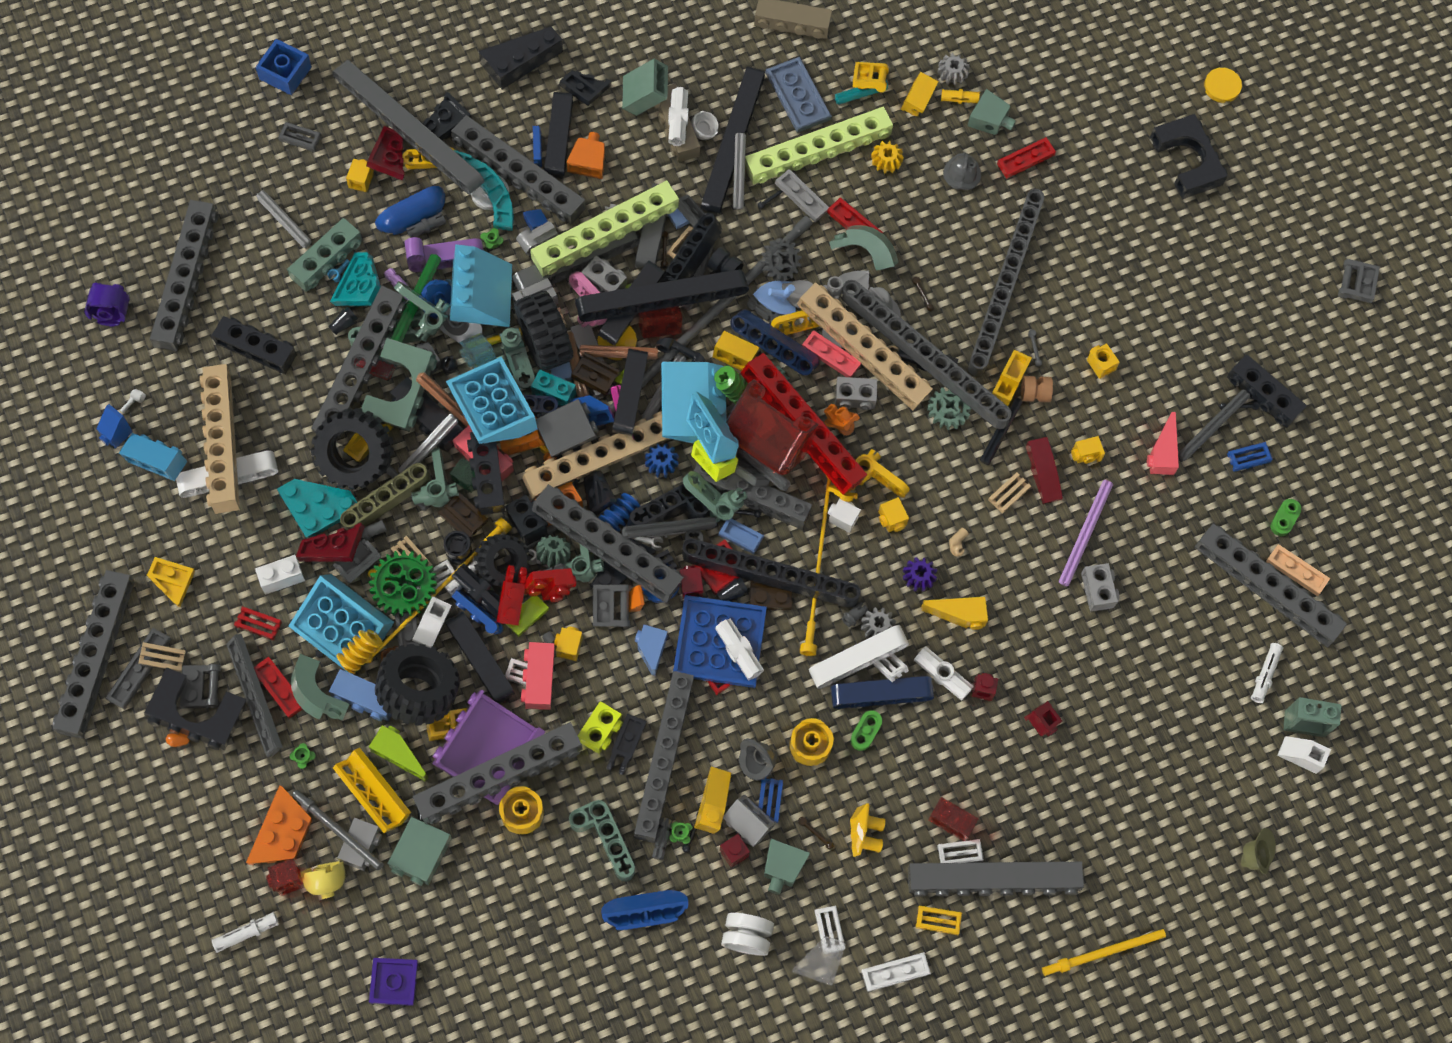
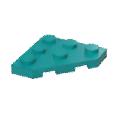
(359, 282)
(315, 505)

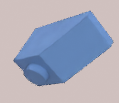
(651, 646)

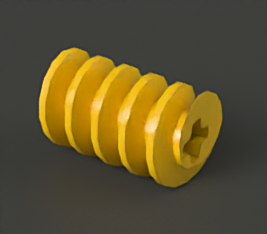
(359, 651)

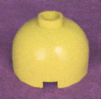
(324, 879)

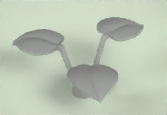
(834, 289)

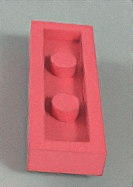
(832, 354)

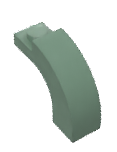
(872, 240)
(308, 693)

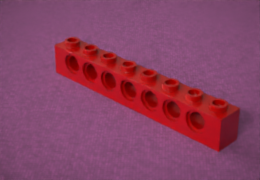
(825, 447)

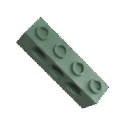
(313, 257)

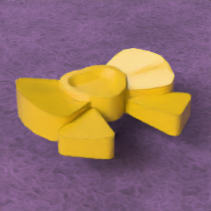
(848, 497)

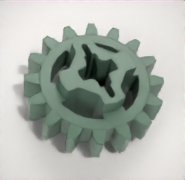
(949, 412)

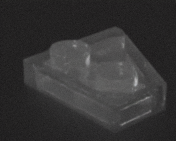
(822, 961)

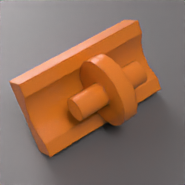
(840, 419)

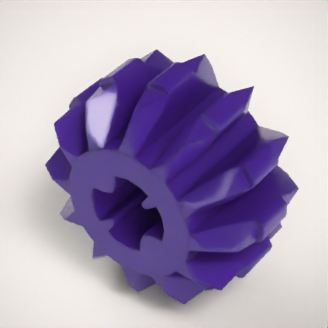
(919, 566)

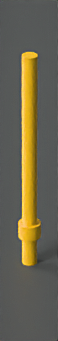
(1065, 964)

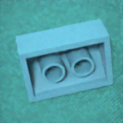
(711, 429)

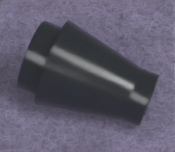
(344, 320)
(734, 590)

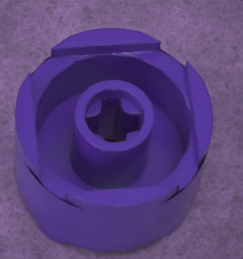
(107, 304)

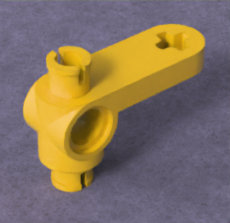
(881, 474)

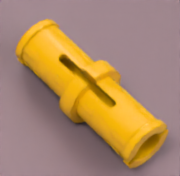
(960, 96)

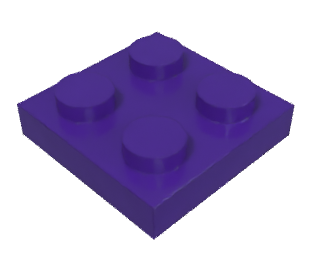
(393, 981)

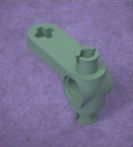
(426, 326)
(517, 356)
(440, 485)
(722, 505)
(585, 559)

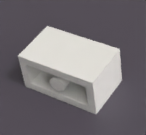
(280, 574)

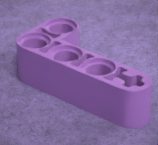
(418, 254)

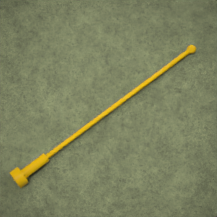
(502, 526)
(808, 647)

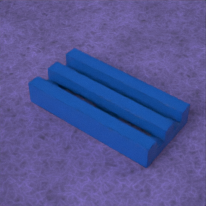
(537, 148)
(1236, 467)
(772, 782)

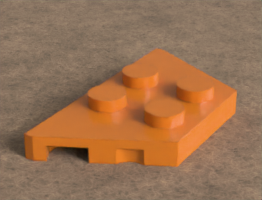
(281, 831)

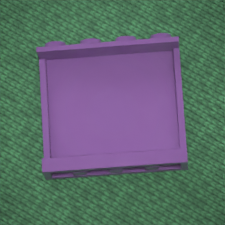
(481, 735)

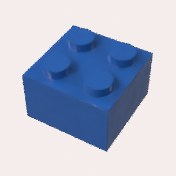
(283, 67)

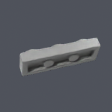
(801, 195)

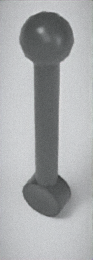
(1032, 333)

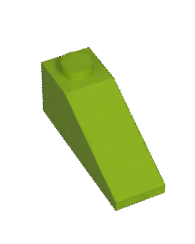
(392, 747)

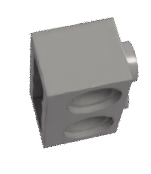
(609, 274)
(856, 387)
(1095, 587)

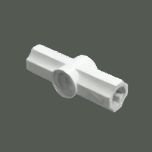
(678, 116)
(739, 649)
(954, 682)

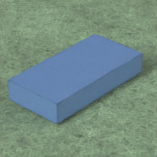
(741, 535)

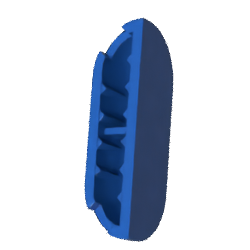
(411, 210)
(645, 909)

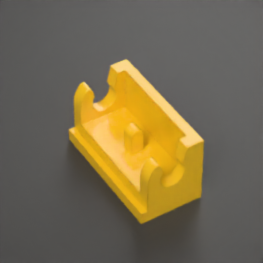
(919, 94)
(734, 350)

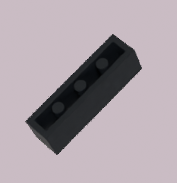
(428, 416)

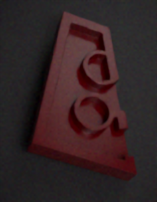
(387, 154)
(331, 548)

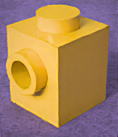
(893, 515)
(568, 643)

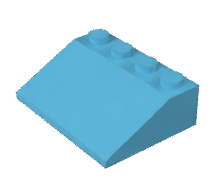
(480, 287)
(678, 384)
(492, 403)
(335, 615)

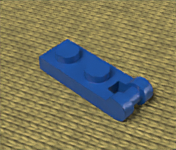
(478, 613)

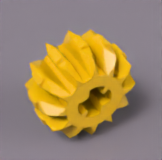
(887, 157)

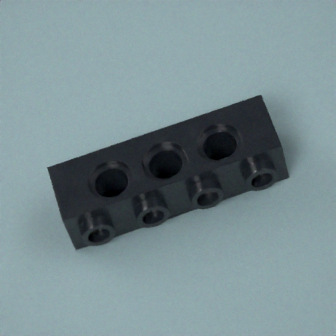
(278, 361)
(1265, 381)
(494, 501)

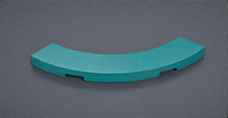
(496, 192)

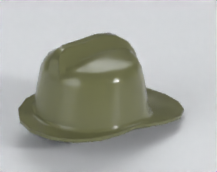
(1259, 852)

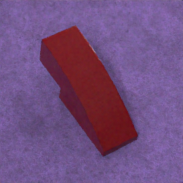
(1044, 470)

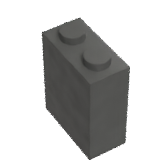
(567, 428)

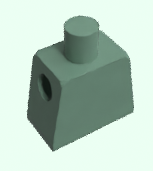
(991, 114)
(783, 865)

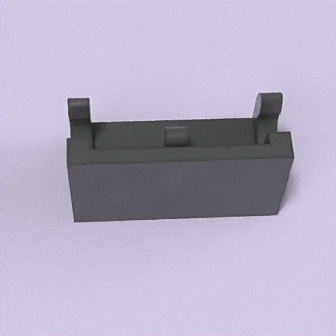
(363, 559)

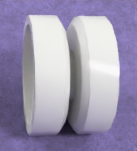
(747, 934)

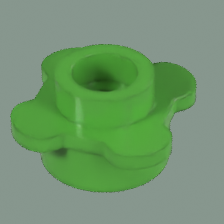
(491, 244)
(296, 755)
(676, 828)

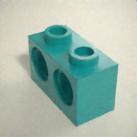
(550, 385)

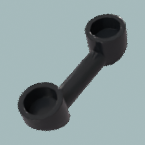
(665, 345)

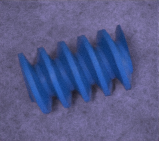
(620, 511)

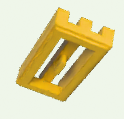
(920, 918)

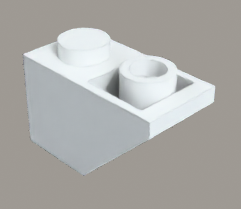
(432, 622)
(1304, 753)

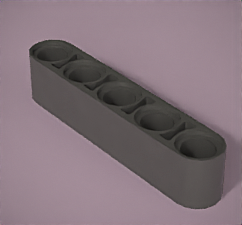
(650, 240)

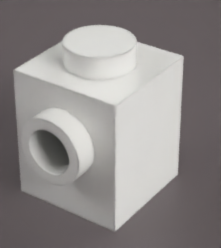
(844, 515)

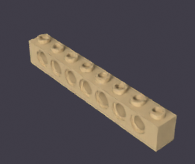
(867, 356)
(219, 423)
(536, 485)

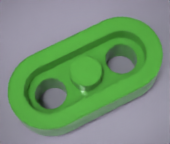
(1286, 516)
(866, 731)

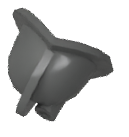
(962, 172)
(756, 759)

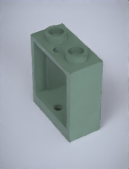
(1306, 718)

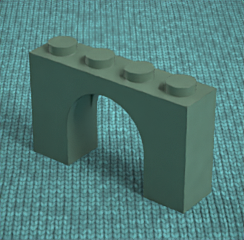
(402, 412)

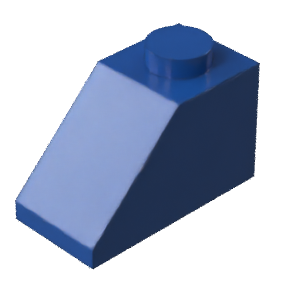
(599, 411)
(113, 427)

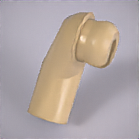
(956, 542)

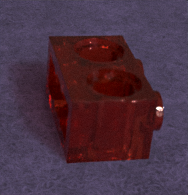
(660, 322)
(953, 819)
(285, 877)

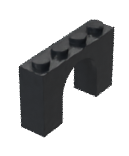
(1190, 133)
(214, 732)

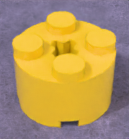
(822, 739)
(510, 807)

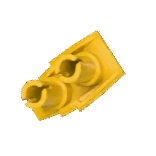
(859, 823)

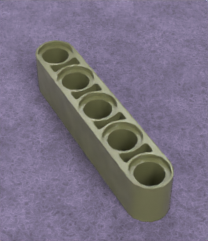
(390, 488)

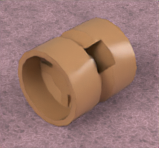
(1036, 389)

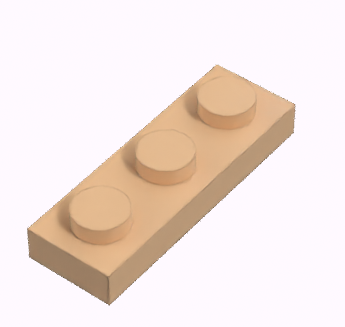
(1298, 570)

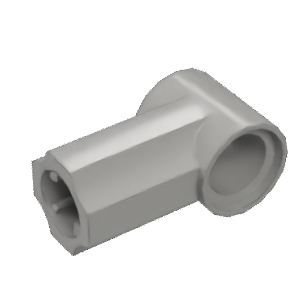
(529, 239)

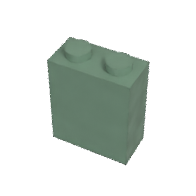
(645, 87)
(419, 852)

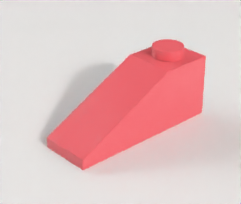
(1164, 454)

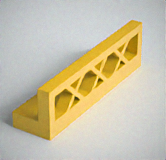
(375, 789)

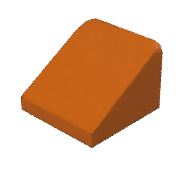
(636, 599)

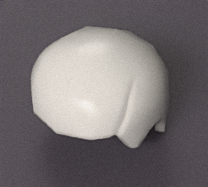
(705, 125)

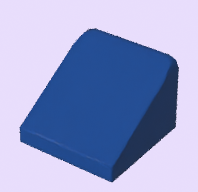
(534, 218)

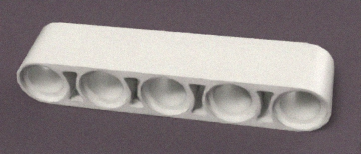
(248, 469)
(858, 656)

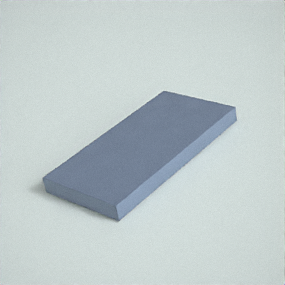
(798, 94)

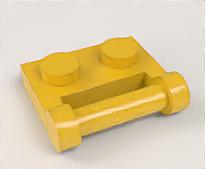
(864, 76)

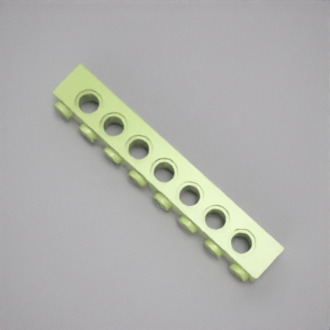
(824, 137)
(609, 219)

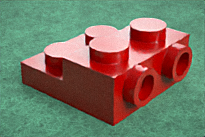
(550, 583)

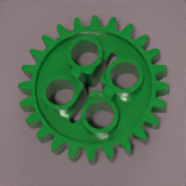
(409, 566)

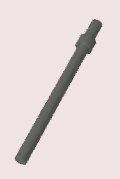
(310, 806)

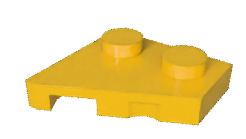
(171, 579)

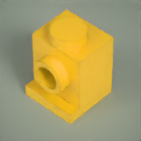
(1088, 450)

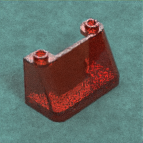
(769, 433)

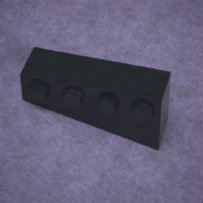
(520, 56)

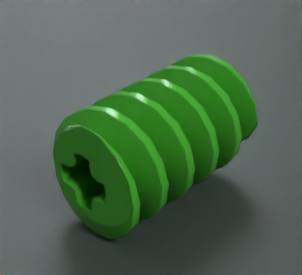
(730, 383)

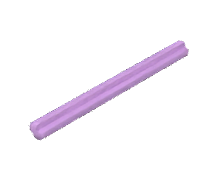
(1085, 533)

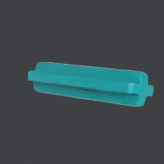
(854, 94)

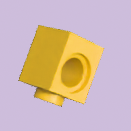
(359, 175)
(1099, 367)

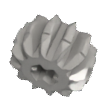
(953, 69)
(879, 617)

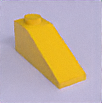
(960, 611)
(713, 801)

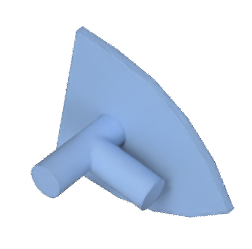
(775, 298)

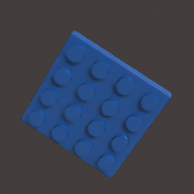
(702, 649)

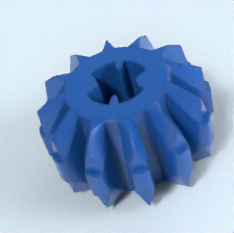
(668, 456)

